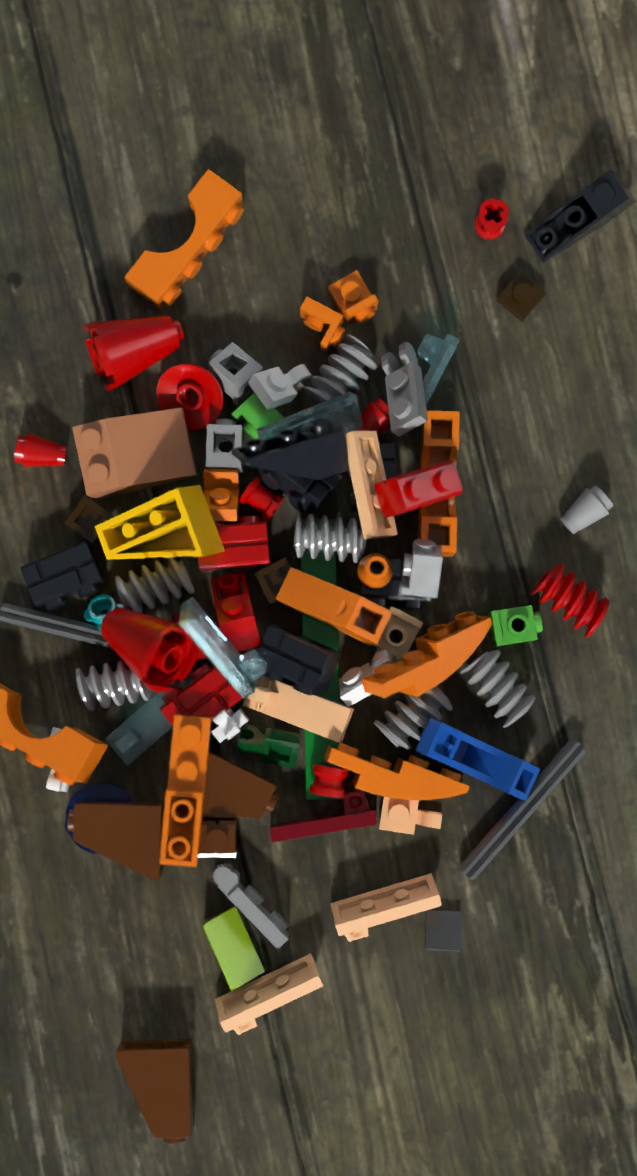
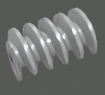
(342, 371)
(329, 538)
(154, 585)
(110, 686)
(499, 686)
(413, 716)

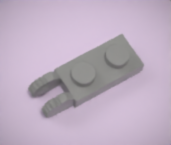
(404, 390)
(249, 903)

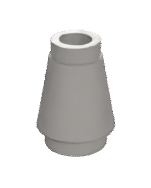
(587, 509)

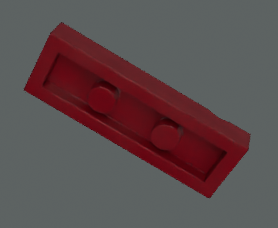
(355, 815)

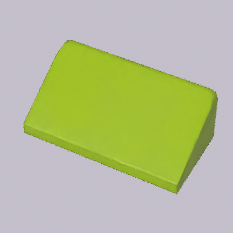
(233, 947)

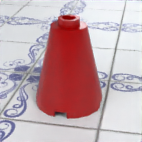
(130, 346)
(150, 647)

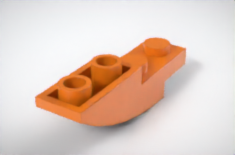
(436, 657)
(406, 781)
(186, 790)

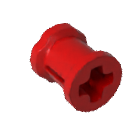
(491, 209)
(261, 499)

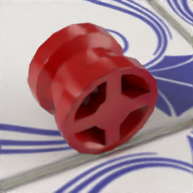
(328, 780)

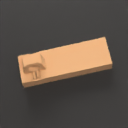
(367, 470)
(302, 710)
(382, 905)
(241, 1006)

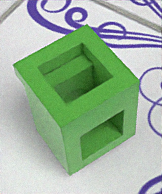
(255, 415)
(502, 631)

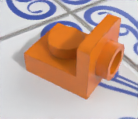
(353, 298)
(321, 317)
(222, 493)

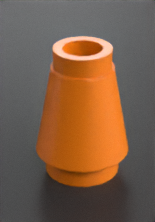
(372, 580)

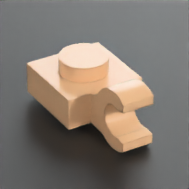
(403, 815)

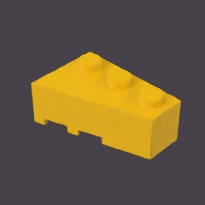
(163, 527)

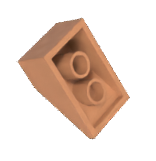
(134, 452)

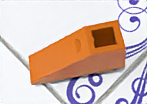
(334, 606)

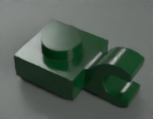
(275, 746)

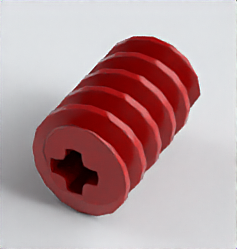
(572, 598)

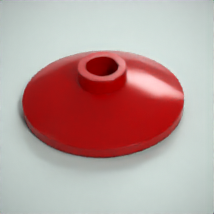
(174, 393)

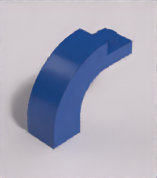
(477, 759)

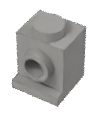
(233, 371)
(223, 431)
(422, 569)

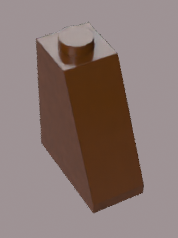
(236, 791)
(122, 832)
(162, 1084)

